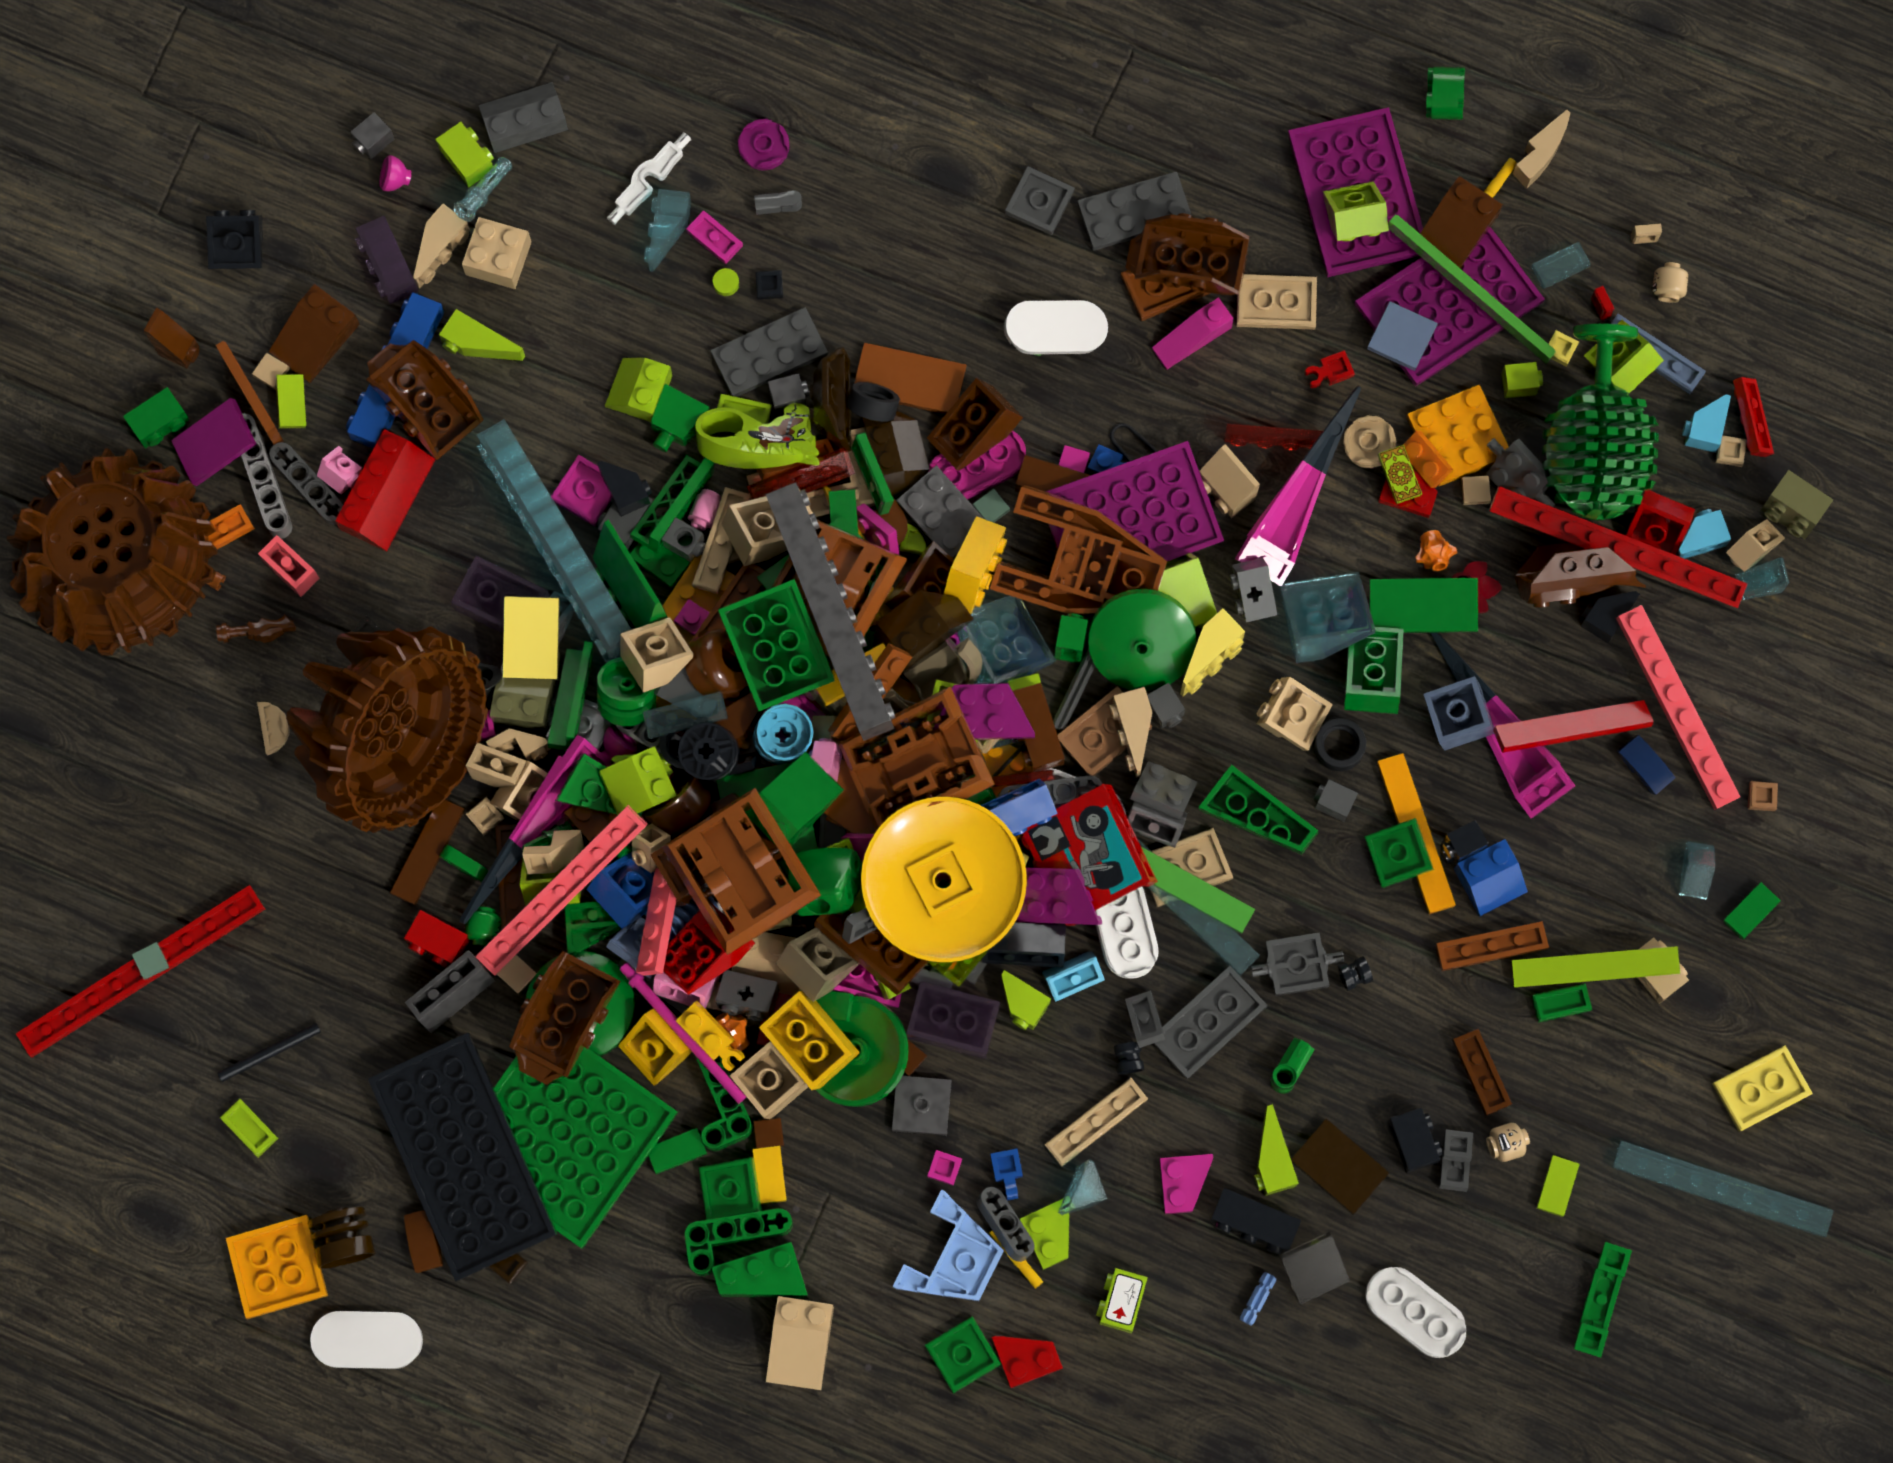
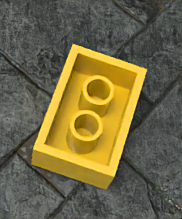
(976, 562)
(809, 1040)

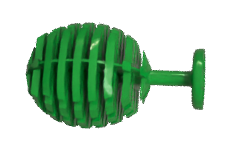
(1600, 438)

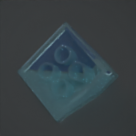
(1326, 615)
(1007, 641)

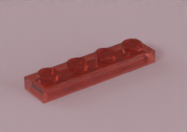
(1268, 436)
(806, 476)

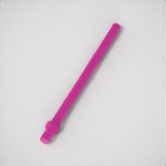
(636, 980)

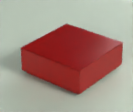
(1602, 303)

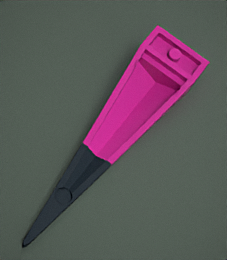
(1285, 520)
(1530, 772)
(539, 816)

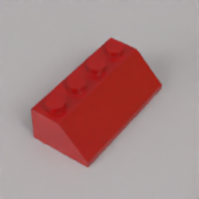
(385, 490)

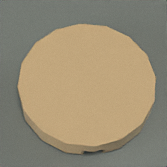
(1367, 439)

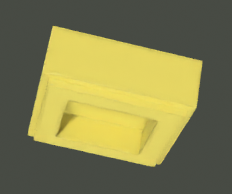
(1563, 346)

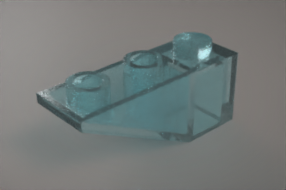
(669, 223)

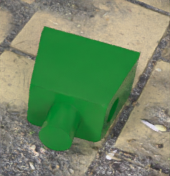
(675, 418)

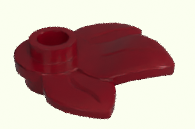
(1487, 586)

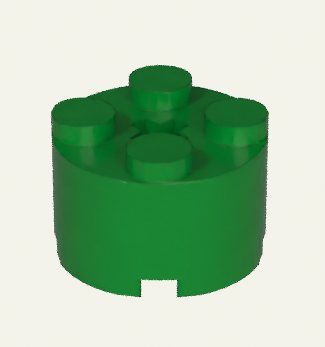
(1445, 93)

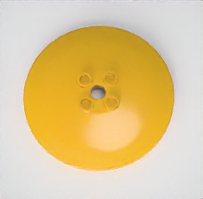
(983, 871)

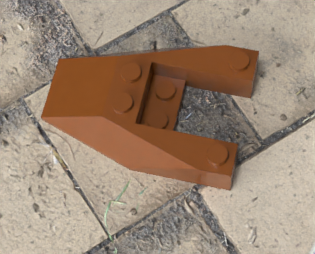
(1091, 562)

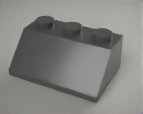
(523, 117)

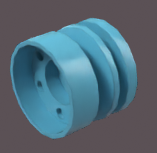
(793, 723)

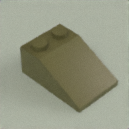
(523, 702)

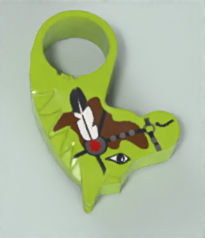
(757, 444)

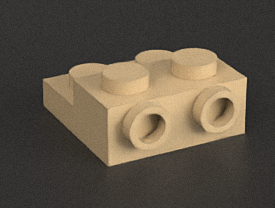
(1293, 712)

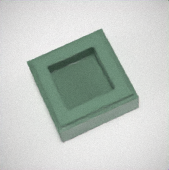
(991, 506)
(150, 961)

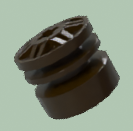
(341, 1237)

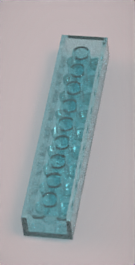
(553, 538)

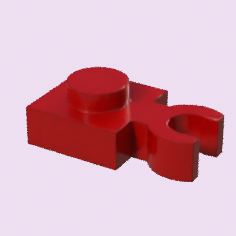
(1333, 368)

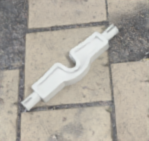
(657, 167)

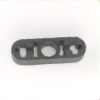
(1007, 1212)

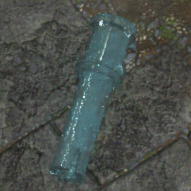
(470, 201)

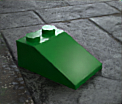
(1375, 672)
(798, 797)

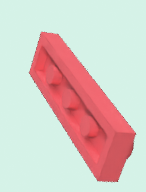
(656, 928)

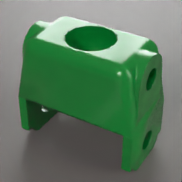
(835, 875)

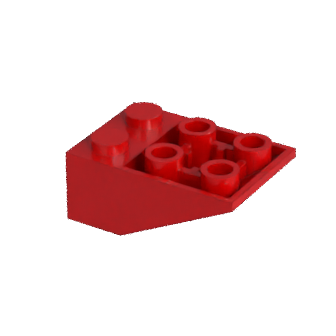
(697, 955)

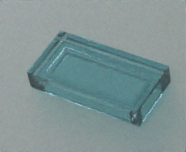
(1561, 265)

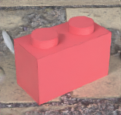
(288, 566)

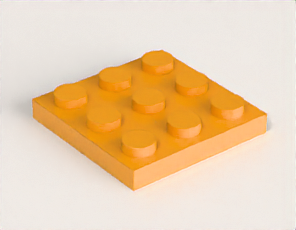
(1460, 431)
(276, 1267)

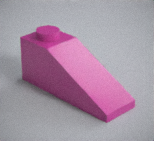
(1194, 333)

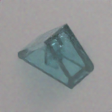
(1765, 579)
(1697, 870)
(1083, 1190)

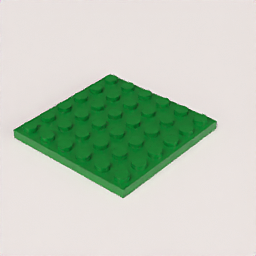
(582, 1137)

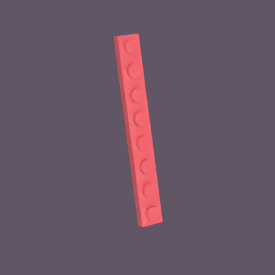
(1678, 707)
(561, 890)

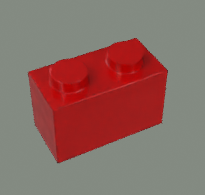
(436, 939)

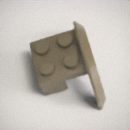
(942, 664)

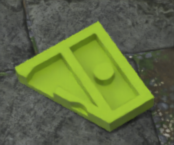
(1049, 1233)

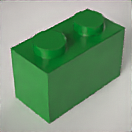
(156, 418)

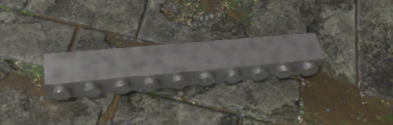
(830, 612)

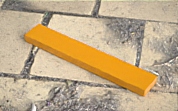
(1407, 807)

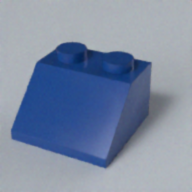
(1491, 877)
(623, 890)

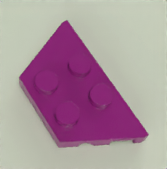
(991, 712)
(1057, 897)

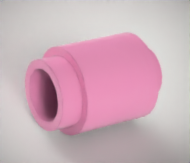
(704, 509)

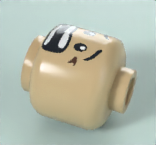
(1670, 282)
(1507, 1142)

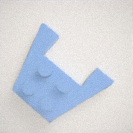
(964, 1263)

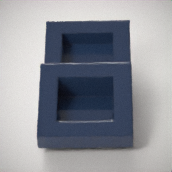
(1646, 764)

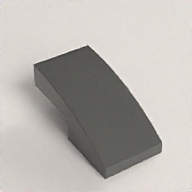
(1456, 1160)

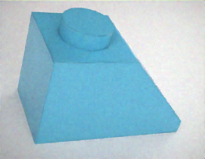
(1707, 425)
(1705, 534)

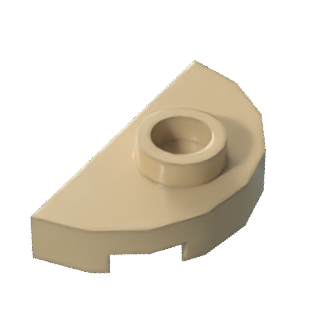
(274, 727)

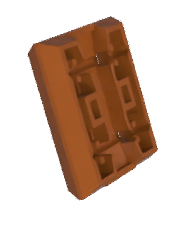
(853, 561)
(917, 760)
(741, 871)

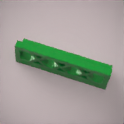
(677, 506)
(571, 697)

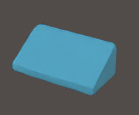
(1074, 976)

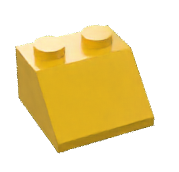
(654, 1047)

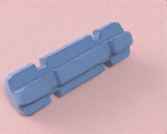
(1258, 1298)

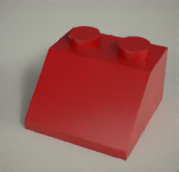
(1660, 522)

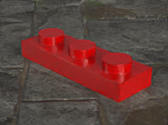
(1753, 417)

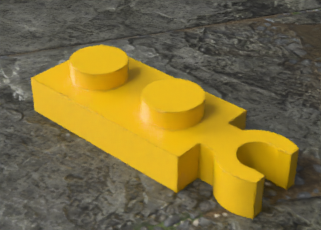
(709, 1034)

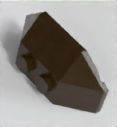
(830, 396)
(898, 451)
(921, 623)

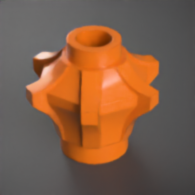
(1434, 551)
(736, 1028)

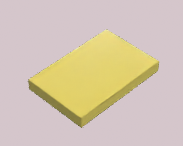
(531, 637)
(1762, 1088)

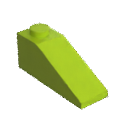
(475, 340)
(1274, 1162)

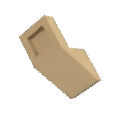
(532, 746)
(550, 859)

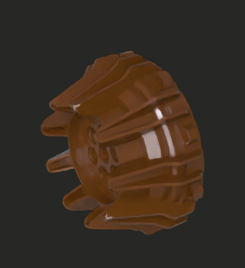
(131, 597)
(391, 725)

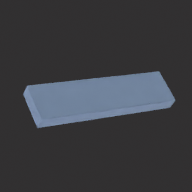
(1675, 366)

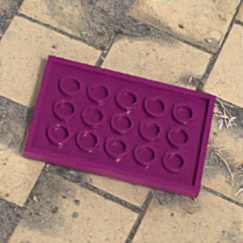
(1350, 154)
(1460, 321)
(1154, 500)

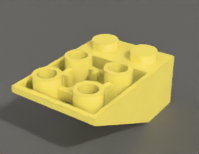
(1218, 640)

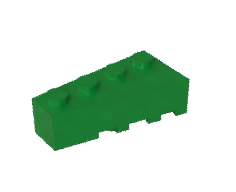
(1253, 809)

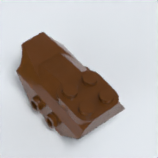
(1190, 254)
(424, 396)
(1569, 571)
(561, 1017)

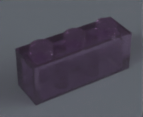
(385, 260)

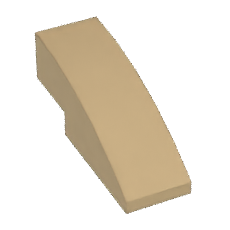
(1541, 150)

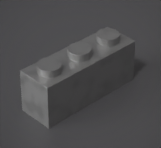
(449, 991)

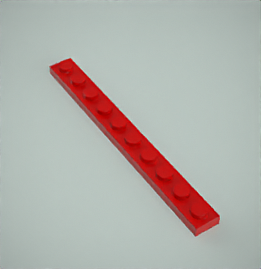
(1634, 552)
(128, 978)

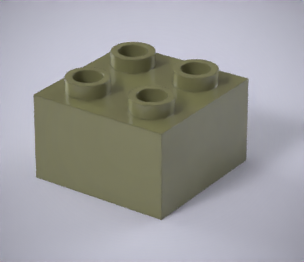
(1796, 505)

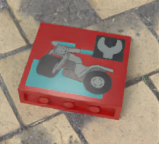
(1096, 839)

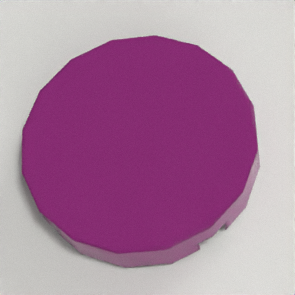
(763, 144)

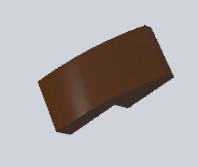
(422, 1242)

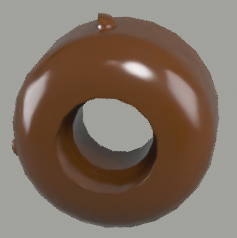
(715, 665)
(683, 810)

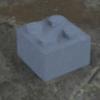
(1459, 713)

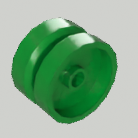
(620, 696)

